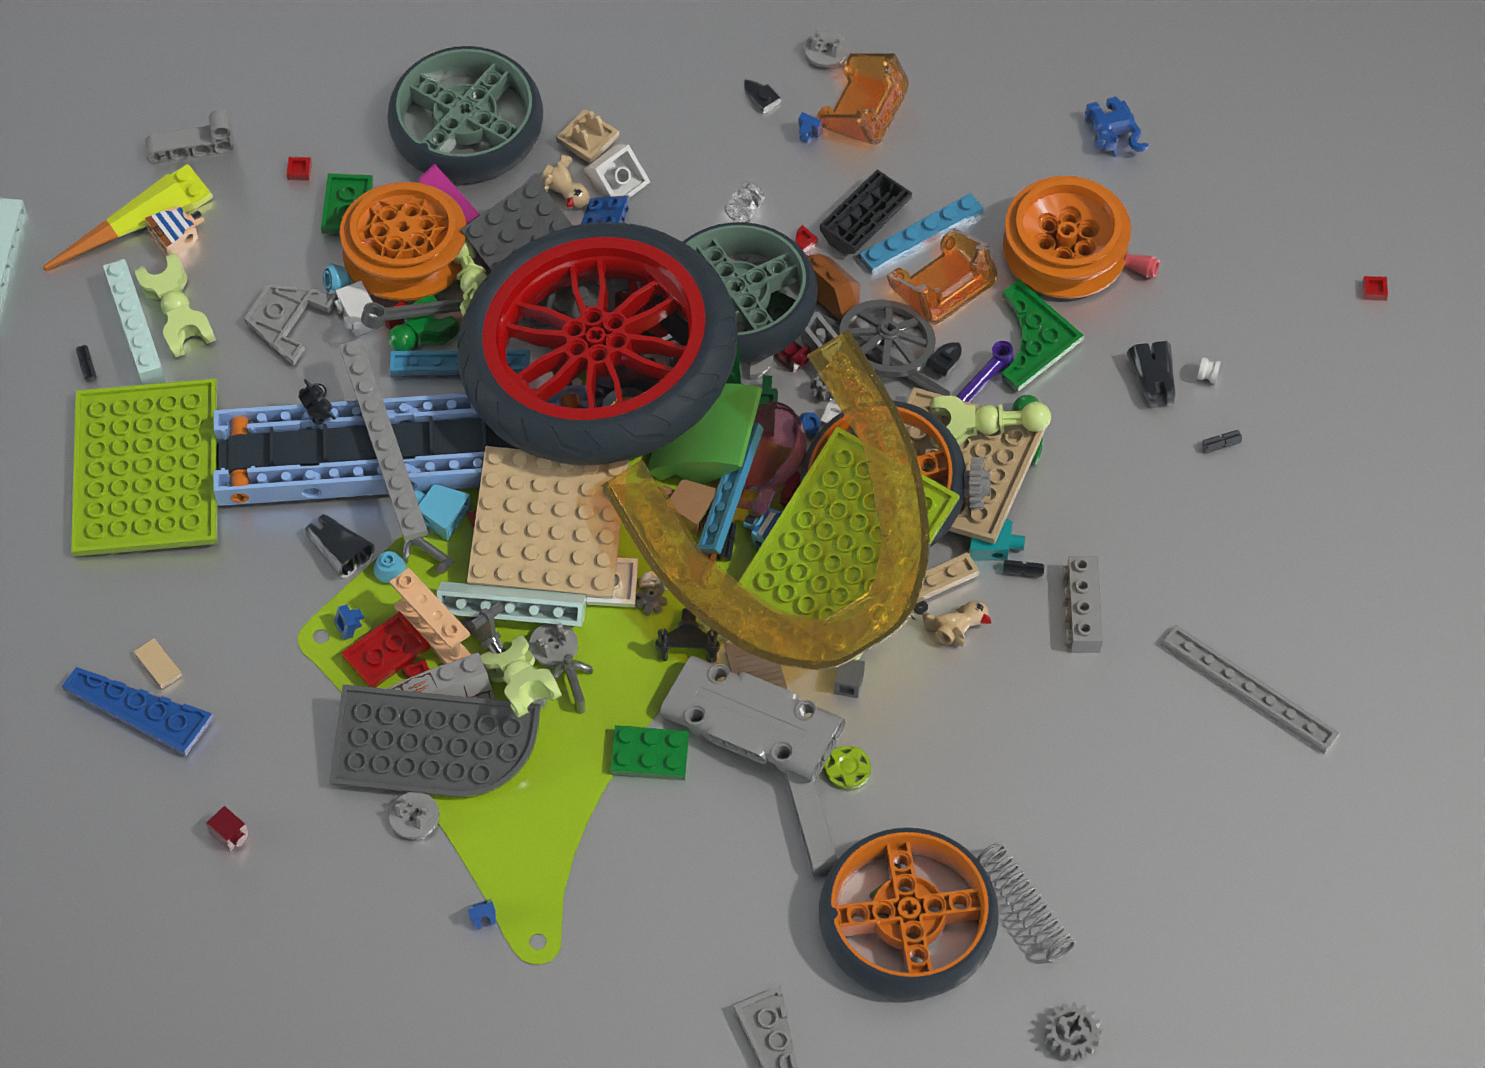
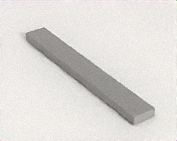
(1250, 689)

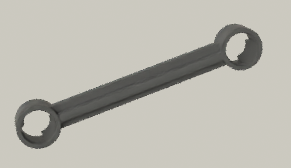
(406, 311)

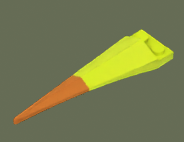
(178, 189)

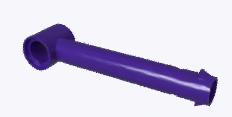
(995, 364)

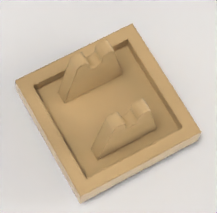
(587, 136)

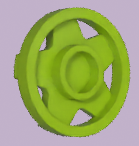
(848, 767)

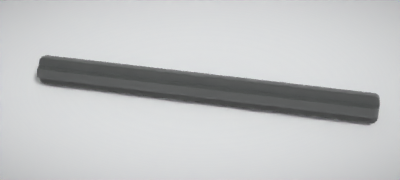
(876, 354)

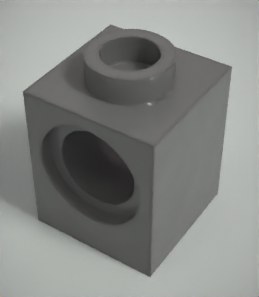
(850, 678)

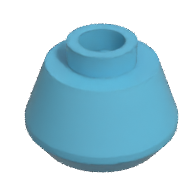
(335, 277)
(388, 566)

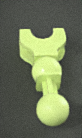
(471, 274)
(987, 418)

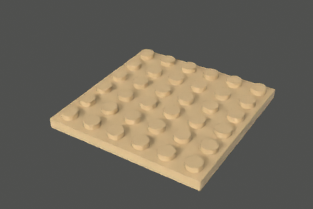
(1005, 456)
(545, 525)

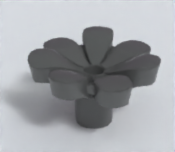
(651, 600)

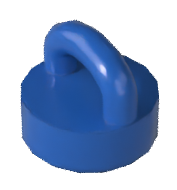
(810, 422)

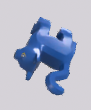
(1114, 123)

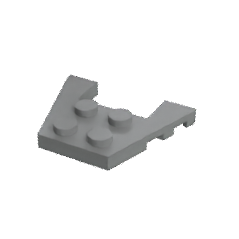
(279, 310)

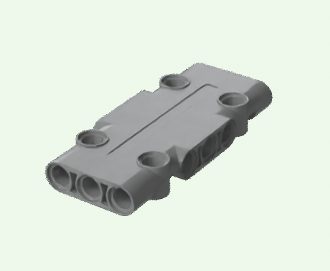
(753, 717)

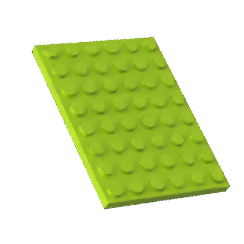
(144, 467)
(830, 535)

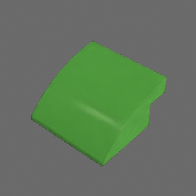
(713, 444)

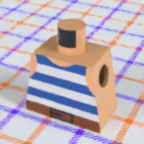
(174, 229)

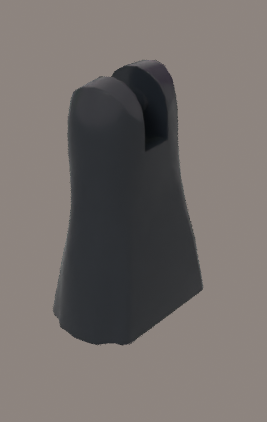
(1154, 370)
(340, 545)

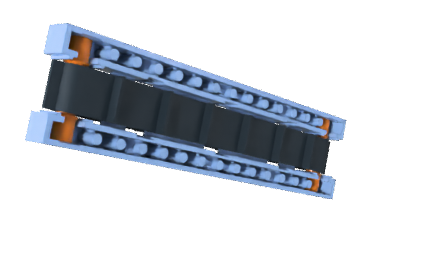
(287, 457)

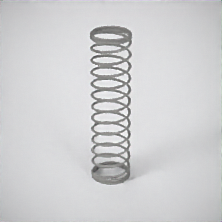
(1054, 947)

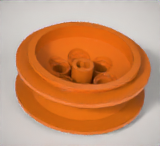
(1059, 223)
(403, 240)

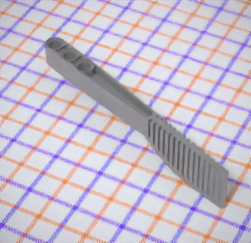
(802, 790)

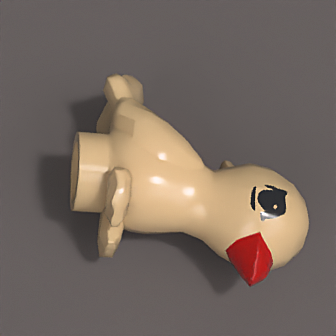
(560, 181)
(953, 625)

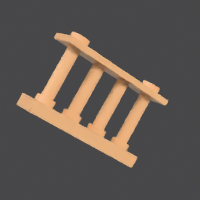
(430, 617)

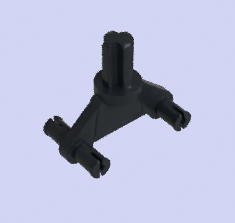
(687, 636)

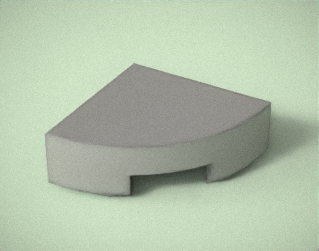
(760, 367)

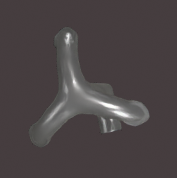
(445, 560)
(569, 667)

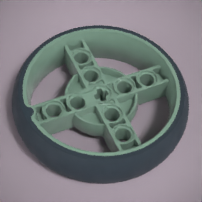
(465, 113)
(752, 285)

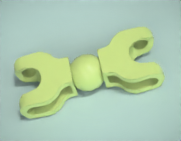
(175, 305)
(522, 680)

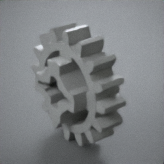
(977, 483)
(1081, 1035)

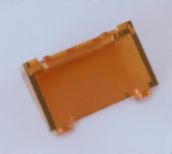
(869, 99)
(949, 280)

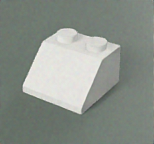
(617, 172)

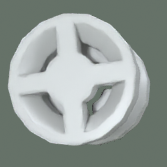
(1208, 370)

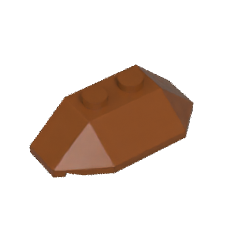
(836, 287)

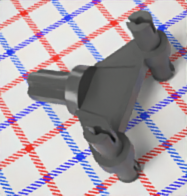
(484, 628)

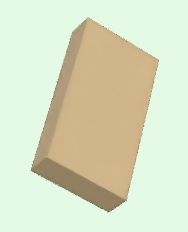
(158, 663)

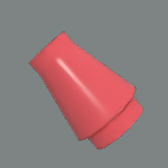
(1142, 264)

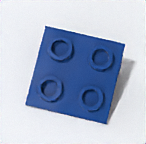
(606, 209)

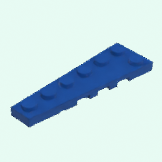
(156, 717)

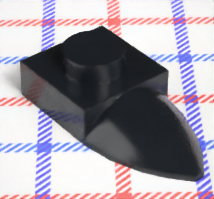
(761, 96)
(945, 358)

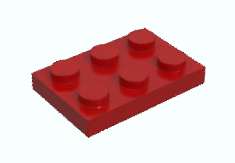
(385, 650)

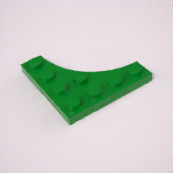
(1043, 332)

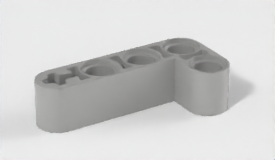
(192, 142)

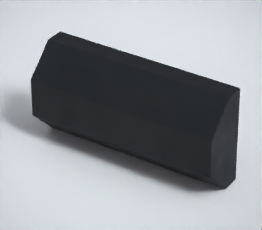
(864, 213)

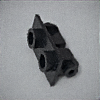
(317, 406)

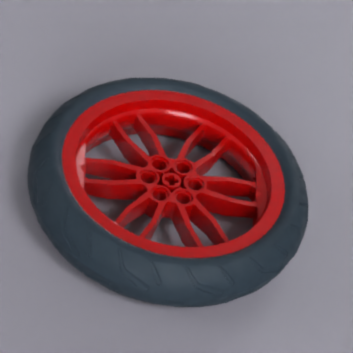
(597, 343)

